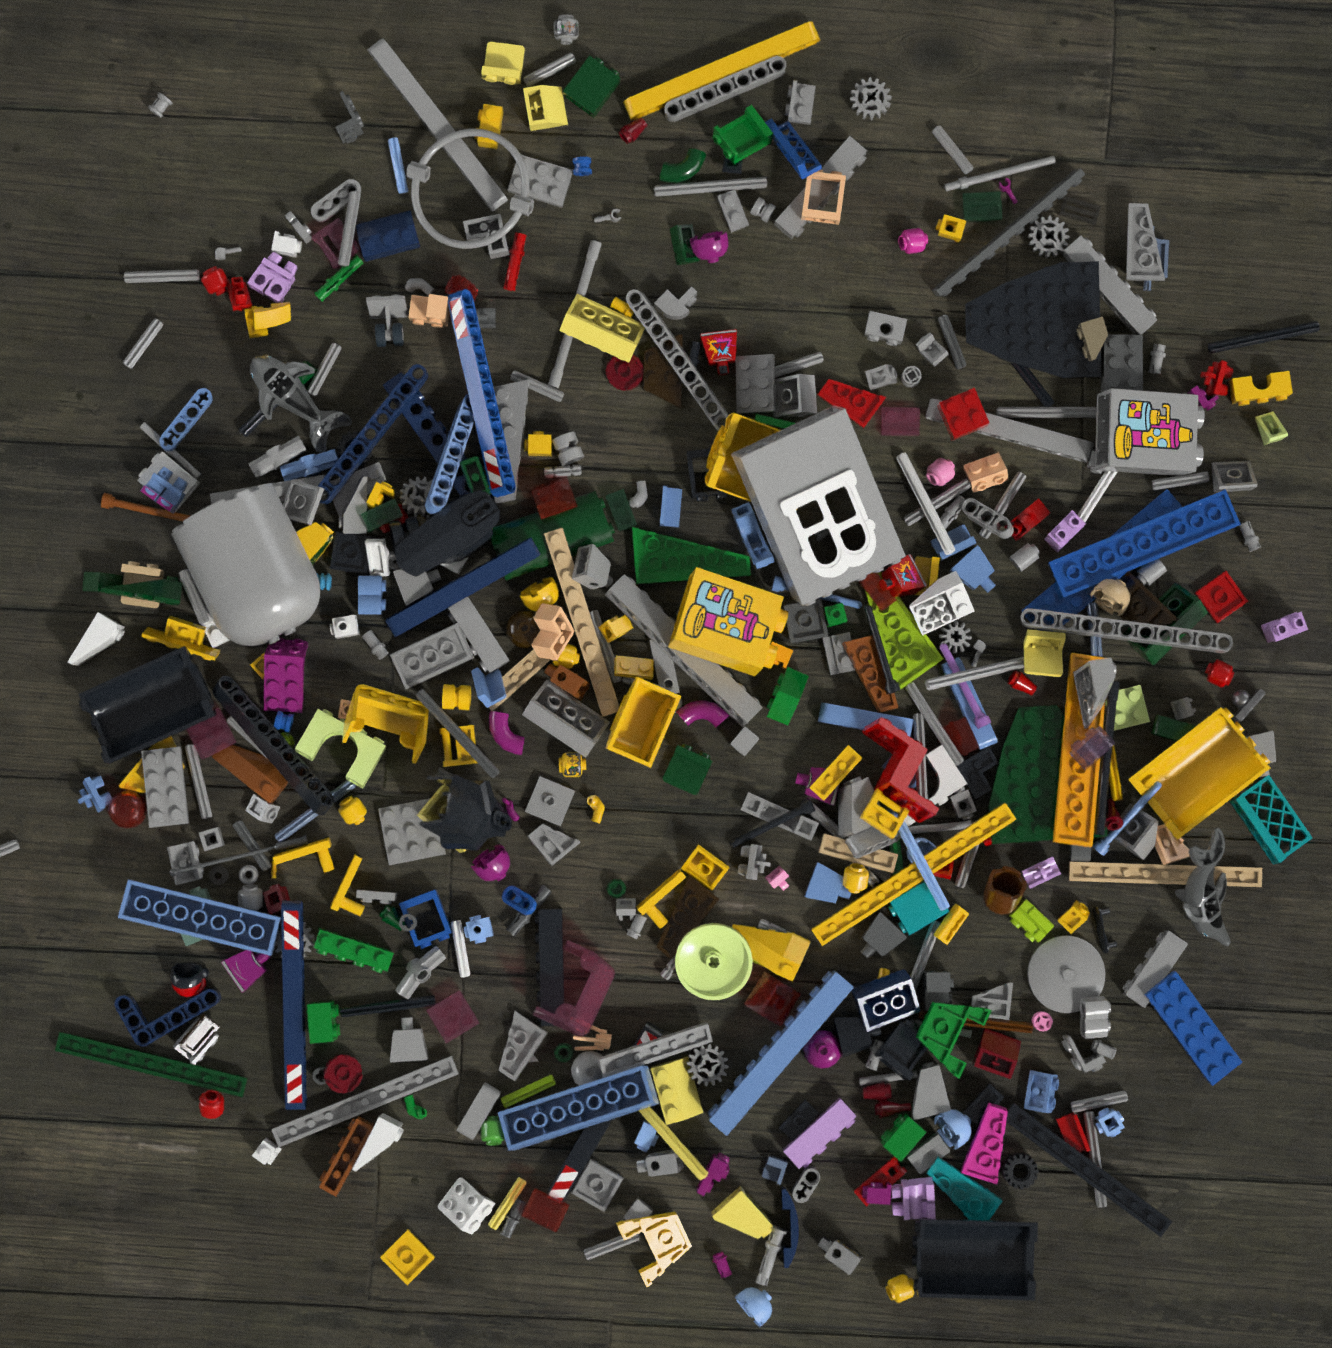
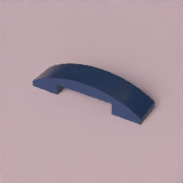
(789, 1250)

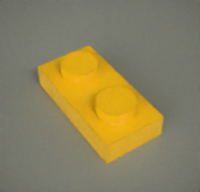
(633, 667)

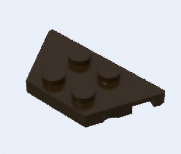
(660, 376)
(1144, 605)

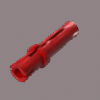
(516, 255)

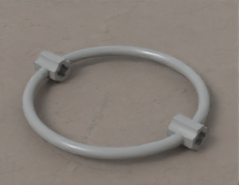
(519, 204)

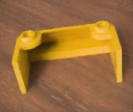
(388, 713)

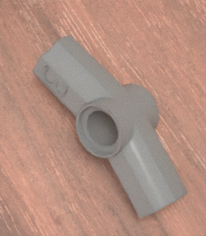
(419, 971)

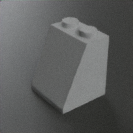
(851, 804)

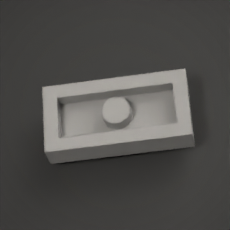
(733, 210)
(384, 897)

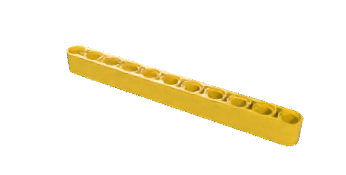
(779, 45)

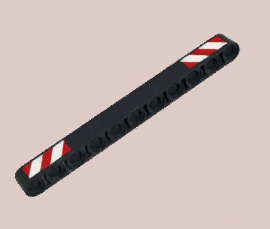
(589, 1138)

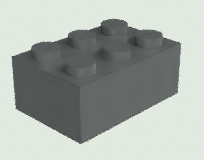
(1122, 362)

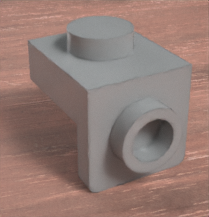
(931, 349)

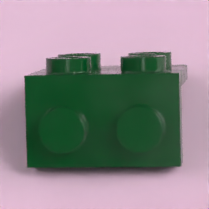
(687, 769)

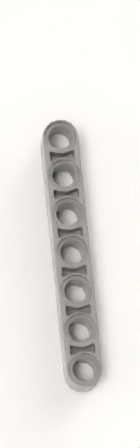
(730, 81)

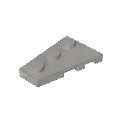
(520, 1046)

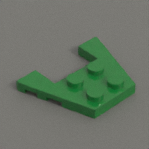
(942, 1029)

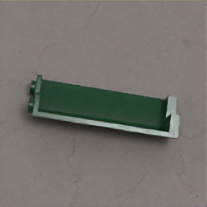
(580, 525)

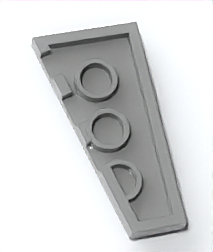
(1142, 248)

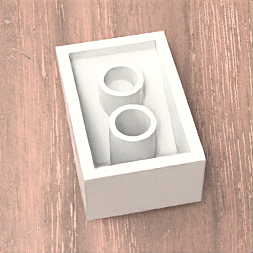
(98, 637)
(382, 1136)

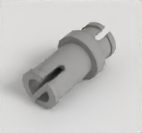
(1157, 358)
(1251, 539)
(377, 647)
(872, 1062)

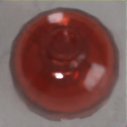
(127, 809)

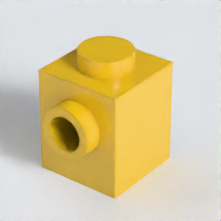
(538, 444)

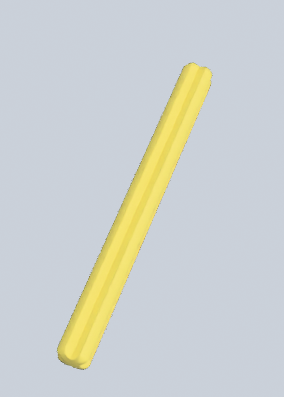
(672, 1140)

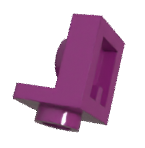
(1202, 401)

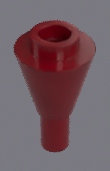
(1113, 819)
(887, 1108)

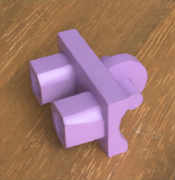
(1041, 872)

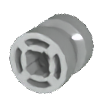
(766, 212)
(910, 380)

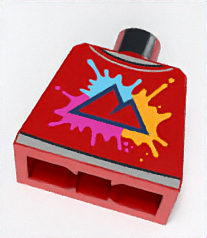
(720, 349)
(902, 578)

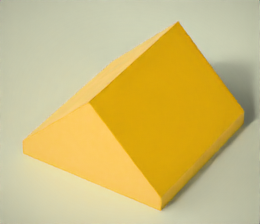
(705, 867)

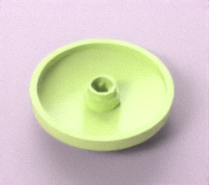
(713, 961)

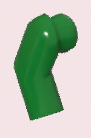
(414, 1110)

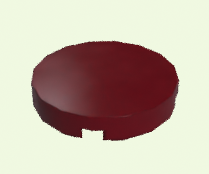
(624, 374)
(342, 1073)

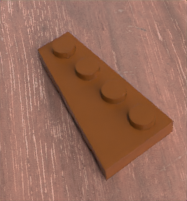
(868, 667)

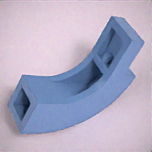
(752, 535)

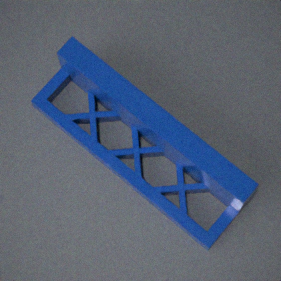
(790, 151)

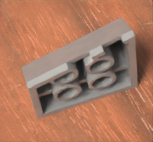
(1092, 686)

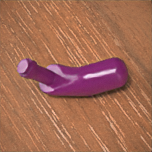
(510, 809)

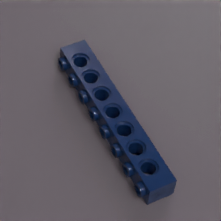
(426, 436)

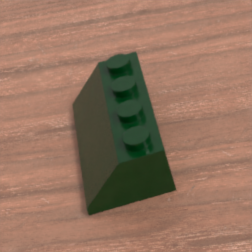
(1188, 611)

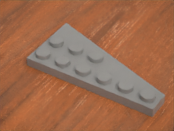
(512, 407)

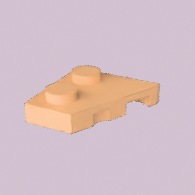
(1169, 847)

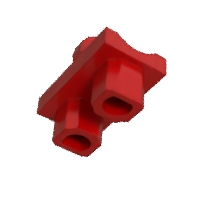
(239, 294)
(1214, 378)

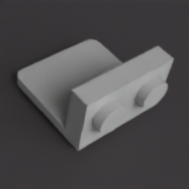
(1090, 1063)

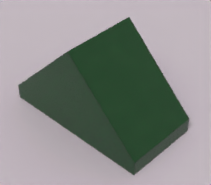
(96, 580)

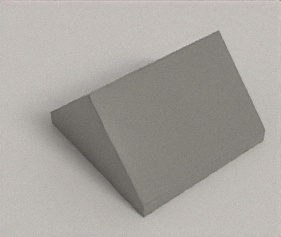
(1233, 476)

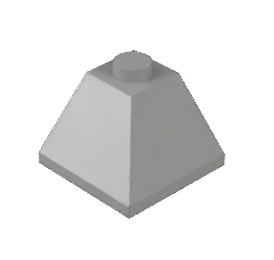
(1139, 833)

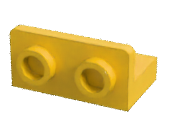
(377, 494)

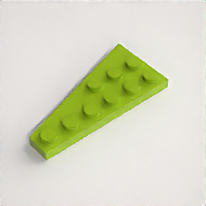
(905, 647)

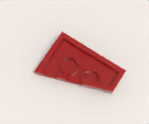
(858, 403)

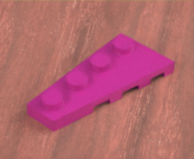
(986, 1148)

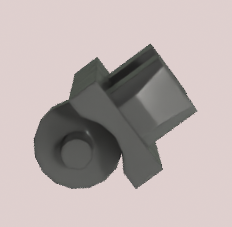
(486, 317)

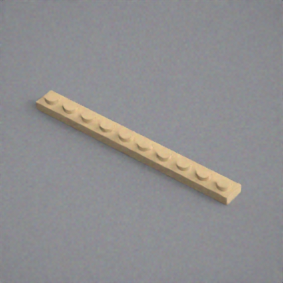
(582, 622)
(1158, 873)

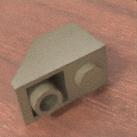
(1093, 336)

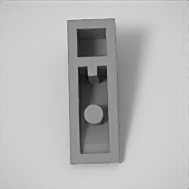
(356, 505)

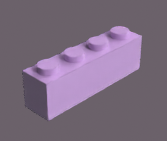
(819, 1133)

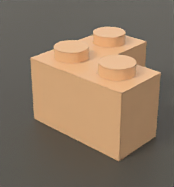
(429, 310)
(554, 631)

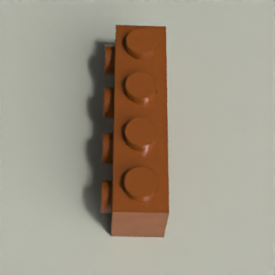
(347, 1156)

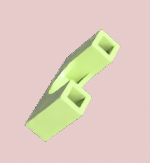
(325, 726)

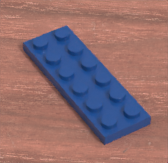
(1193, 1028)

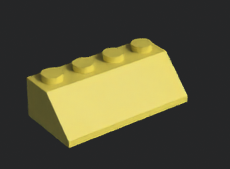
(602, 328)

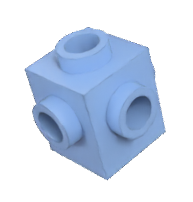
(483, 923)
(1114, 1127)

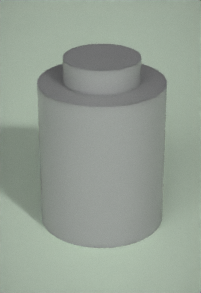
(1025, 556)
(1150, 572)

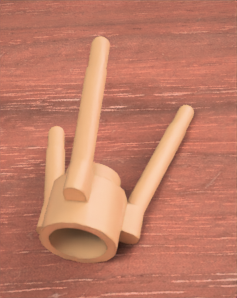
(602, 1040)

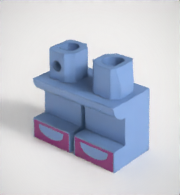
(163, 492)

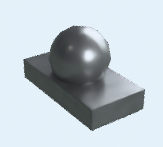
(1245, 702)

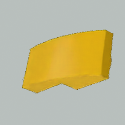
(269, 317)

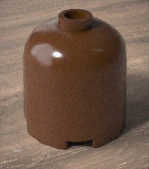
(1004, 890)

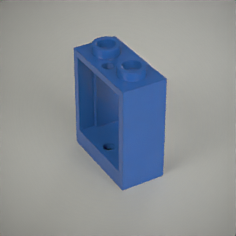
(418, 900)

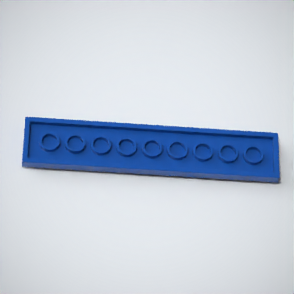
(1144, 543)
(1052, 599)

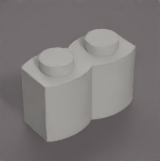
(1094, 1017)

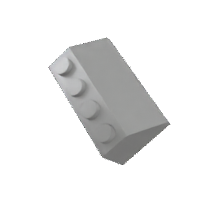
(566, 718)

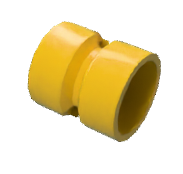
(456, 697)

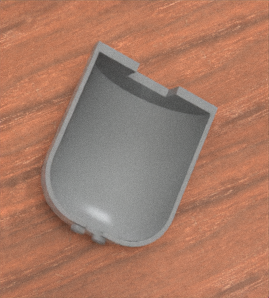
(249, 566)

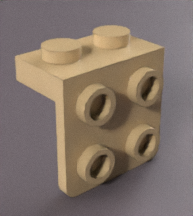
(135, 574)

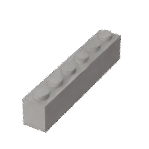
(844, 161)
(1112, 289)

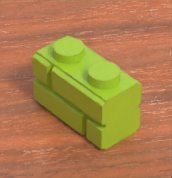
(1031, 921)

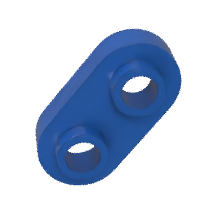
(520, 901)

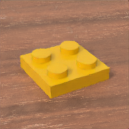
(407, 1257)

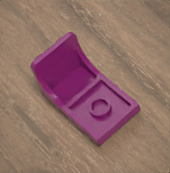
(284, 675)

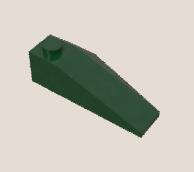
(158, 591)

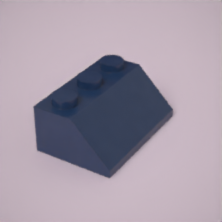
(387, 236)
(886, 1000)

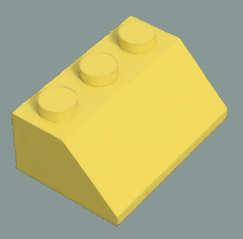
(676, 1090)

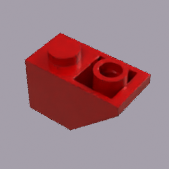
(1028, 519)

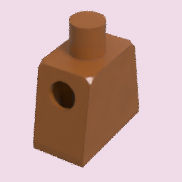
(572, 684)

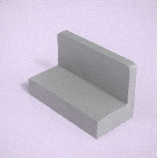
(927, 1152)

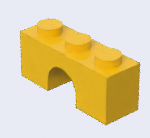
(1244, 391)

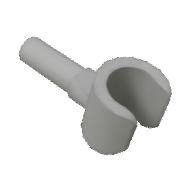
(609, 217)
(220, 252)
(979, 646)

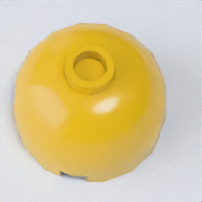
(540, 593)

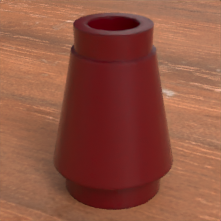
(632, 130)
(878, 1091)

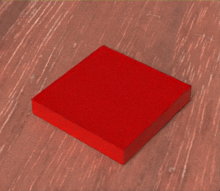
(1221, 597)

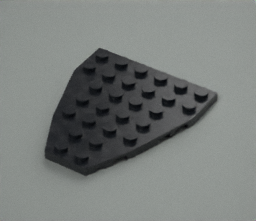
(1037, 318)

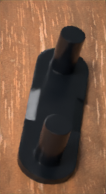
(1104, 944)

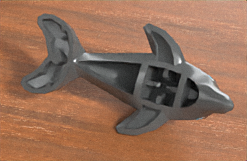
(281, 385)
(1201, 895)

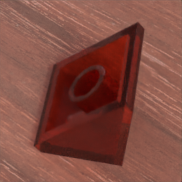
(545, 1210)

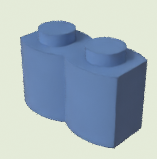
(371, 595)

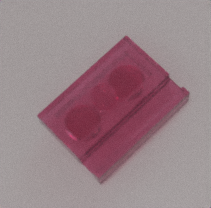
(900, 421)

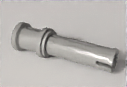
(772, 1246)

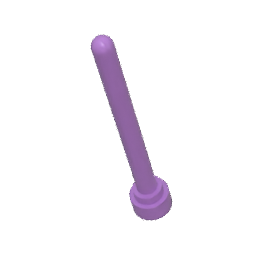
(980, 718)

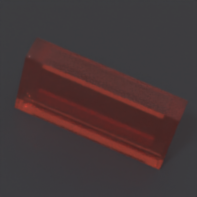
(881, 598)

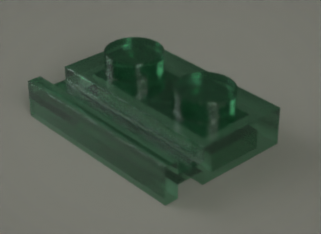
(982, 206)

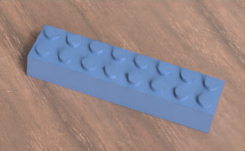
(199, 917)
(578, 1108)

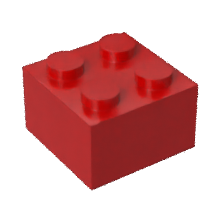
(963, 414)

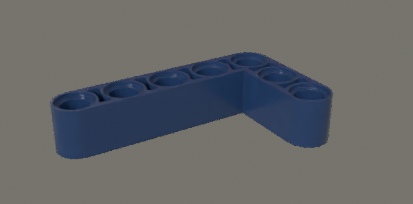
(167, 1019)

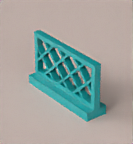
(1256, 825)

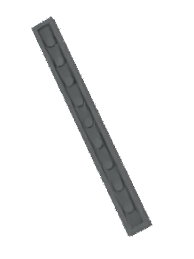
(1003, 237)

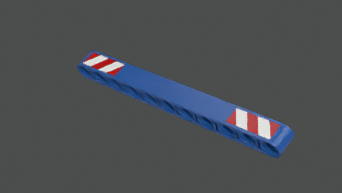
(481, 393)

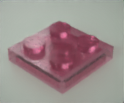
(211, 735)
(453, 1016)

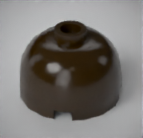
(522, 629)

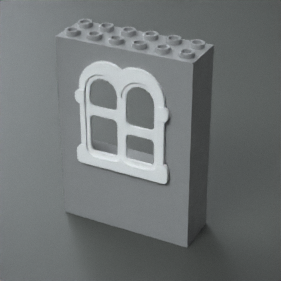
(803, 467)

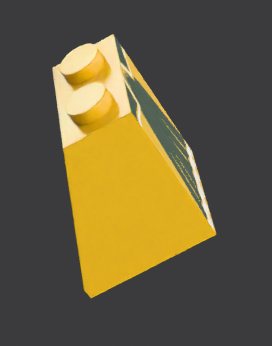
(315, 540)

